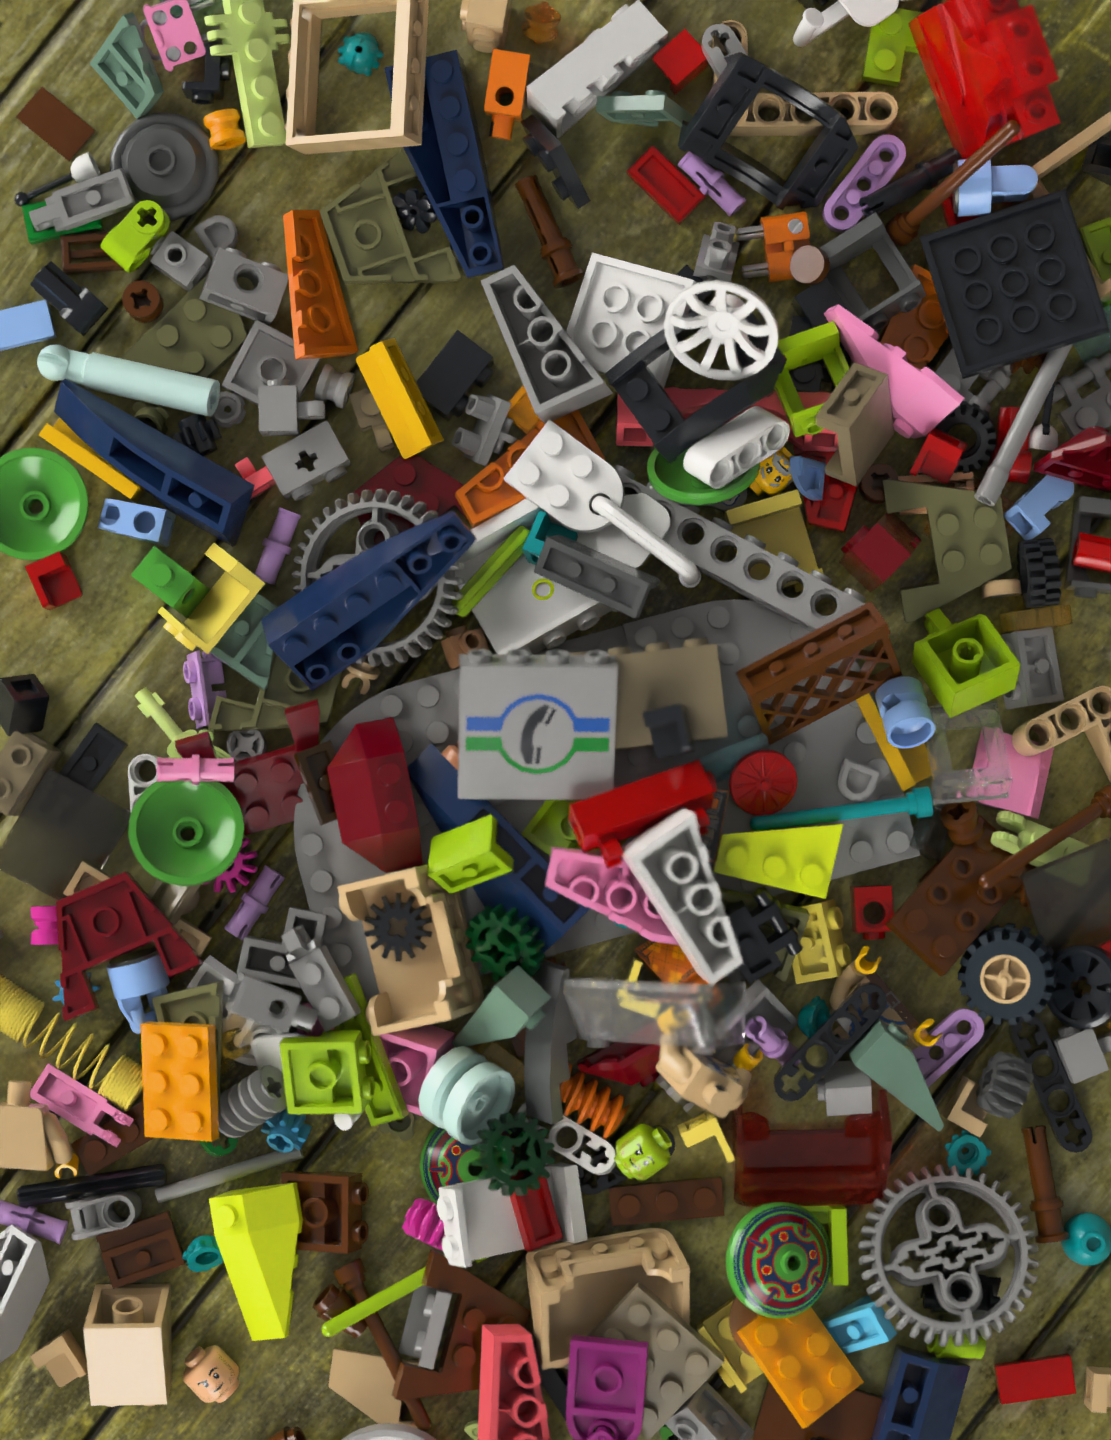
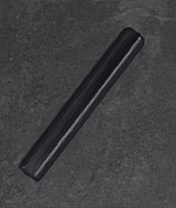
(91, 1185)

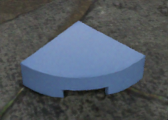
(808, 476)

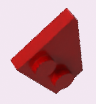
(837, 501)

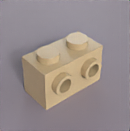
(486, 23)

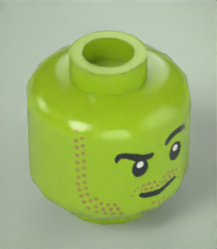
(642, 1152)

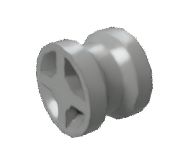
(334, 386)
(243, 742)

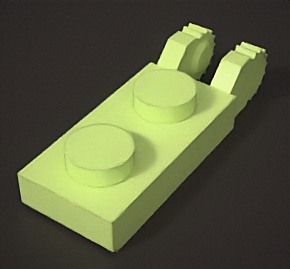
(1027, 833)

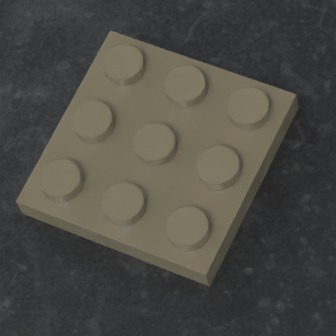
(677, 1353)

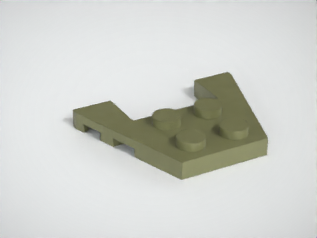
(370, 236)
(965, 540)
(283, 691)

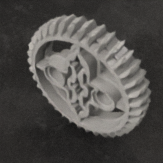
(380, 506)
(969, 1278)

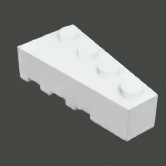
(595, 68)
(680, 884)

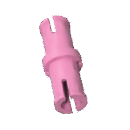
(195, 769)

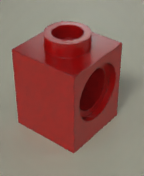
(863, 895)

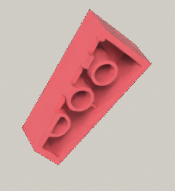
(510, 1386)

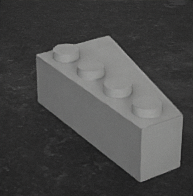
(545, 356)

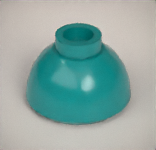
(1088, 1239)

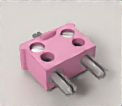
(174, 31)

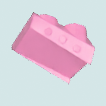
(1028, 778)

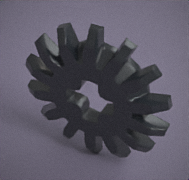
(399, 911)

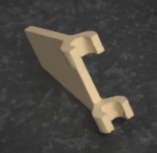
(367, 1385)

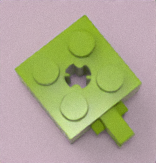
(964, 662)

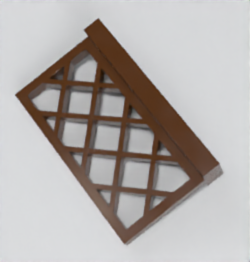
(811, 658)

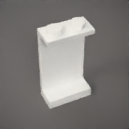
(484, 1223)

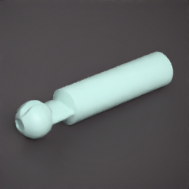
(131, 379)

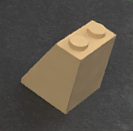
(129, 1345)

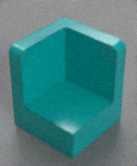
(539, 532)

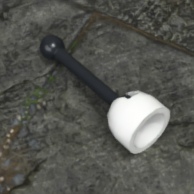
(82, 169)
(1044, 435)

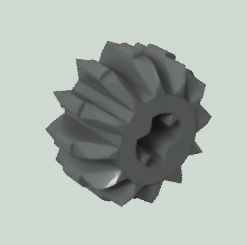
(1004, 1085)

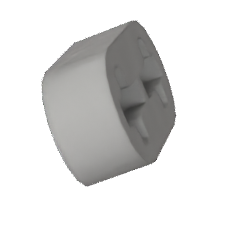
(714, 55)

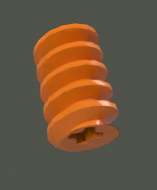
(592, 1103)

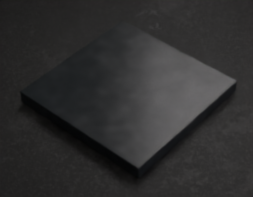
(1014, 284)

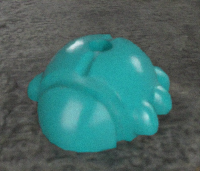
(364, 61)
(812, 1016)
(972, 1158)
(203, 1254)

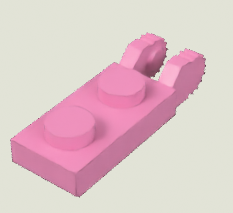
(77, 1103)

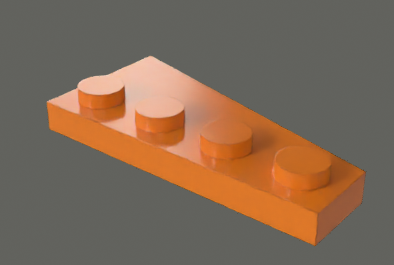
(489, 493)

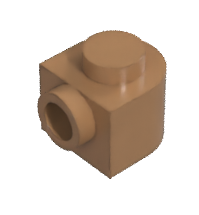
(460, 642)

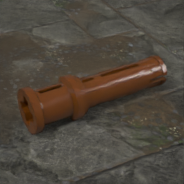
(554, 246)
(1045, 1203)

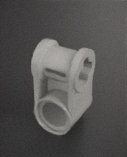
(97, 1214)

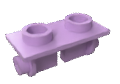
(202, 674)

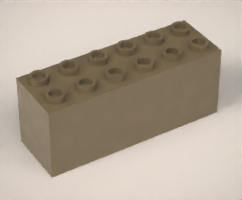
(665, 679)

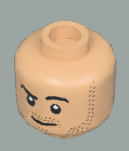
(211, 1374)

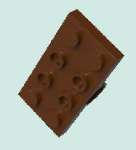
(951, 906)

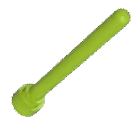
(375, 1303)

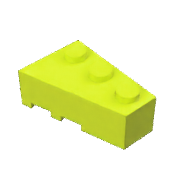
(782, 858)

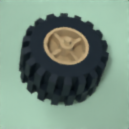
(1008, 974)

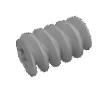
(251, 1102)

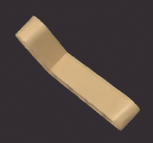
(787, 121)
(1082, 719)

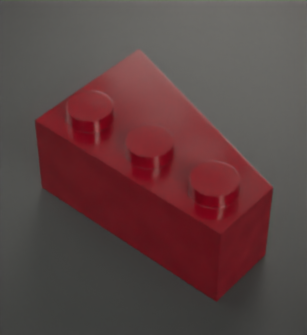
(879, 551)

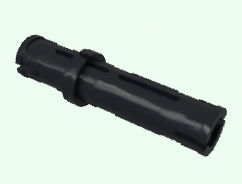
(922, 177)

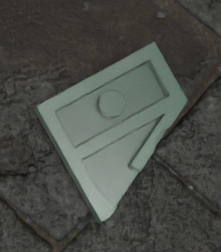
(245, 643)

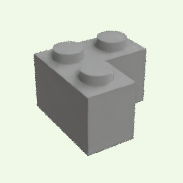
(267, 958)

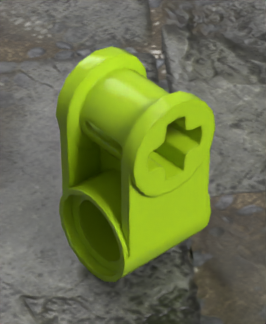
(133, 238)

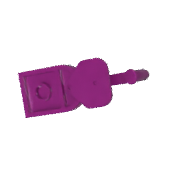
(606, 1388)

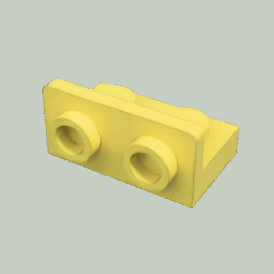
(823, 944)
(738, 1366)

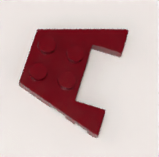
(414, 478)
(268, 782)
(109, 923)

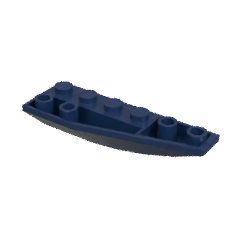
(454, 165)
(163, 467)
(363, 599)
(521, 888)
(920, 1397)

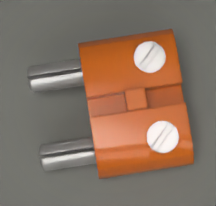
(780, 239)

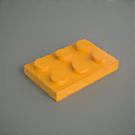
(180, 1081)
(801, 1363)

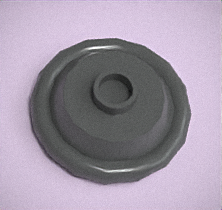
(167, 163)

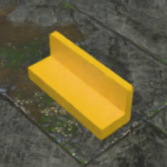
(399, 398)
(72, 445)
(906, 764)

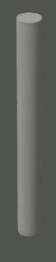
(226, 1174)

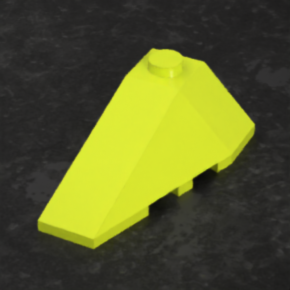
(258, 1246)

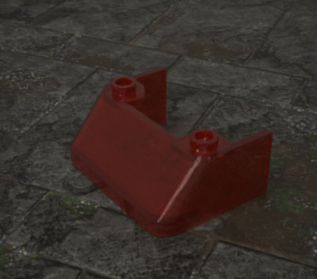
(812, 1164)

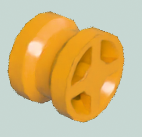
(224, 129)

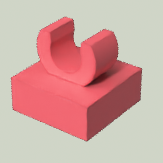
(260, 479)

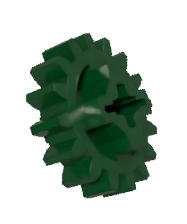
(504, 942)
(498, 1159)

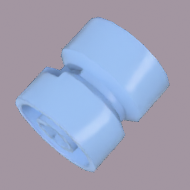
(904, 712)

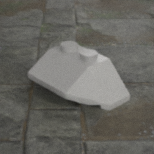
(21, 1285)

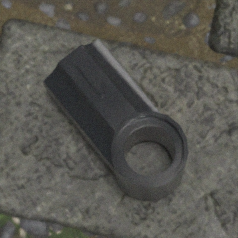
(75, 303)

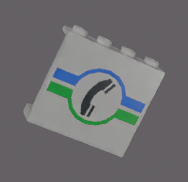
(536, 725)

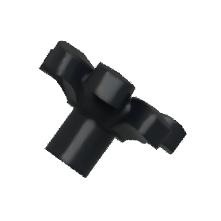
(415, 210)

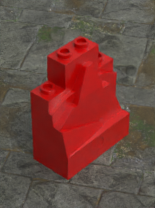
(986, 69)

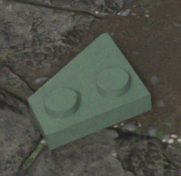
(128, 67)
(641, 109)

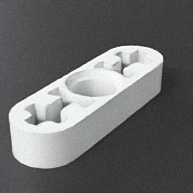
(595, 1143)

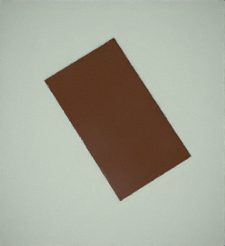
(55, 123)

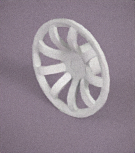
(723, 324)

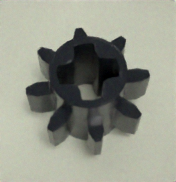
(198, 434)

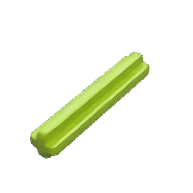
(491, 571)

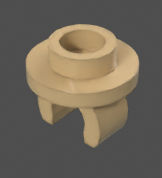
(363, 671)

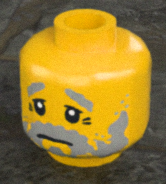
(773, 474)

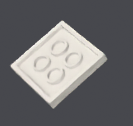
(621, 310)

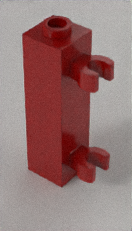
(639, 806)

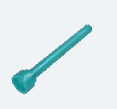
(915, 803)

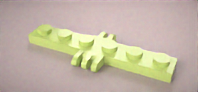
(251, 38)

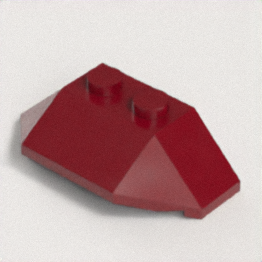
(1081, 460)
(376, 797)
(624, 1062)

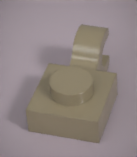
(370, 417)

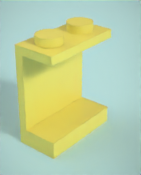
(780, 526)
(219, 607)

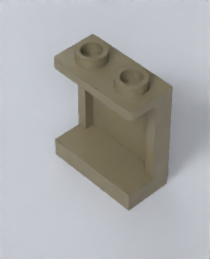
(862, 419)
(21, 769)

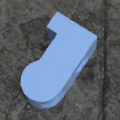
(1029, 510)
(137, 521)

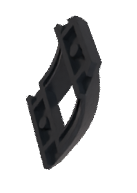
(727, 103)
(659, 414)

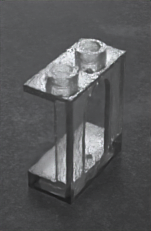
(969, 784)

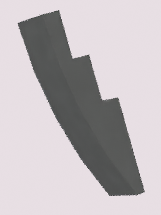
(546, 1048)

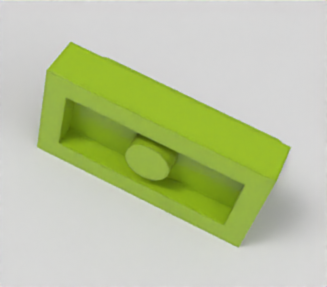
(467, 855)

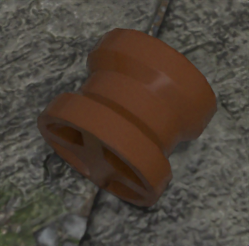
(149, 306)
(871, 487)
(962, 822)

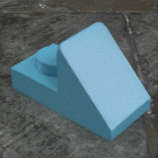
(859, 1326)

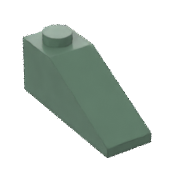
(506, 1010)
(889, 1061)

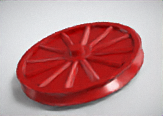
(763, 782)

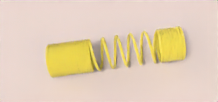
(19, 1013)

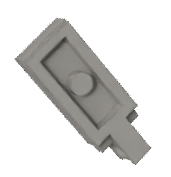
(85, 202)
(319, 979)

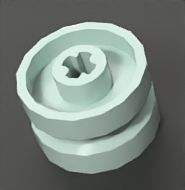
(465, 1093)

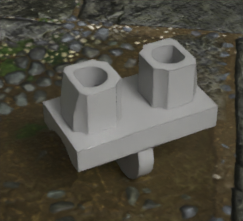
(717, 254)
(490, 429)

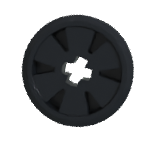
(1067, 1001)

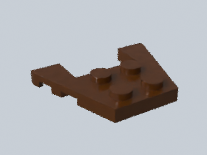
(461, 1356)

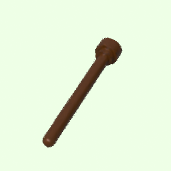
(905, 225)
(1099, 807)
(352, 1278)

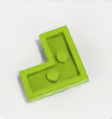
(887, 48)

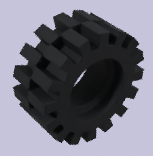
(984, 429)
(1039, 572)

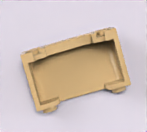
(441, 978)
(583, 1281)

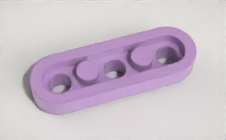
(867, 168)
(951, 1043)

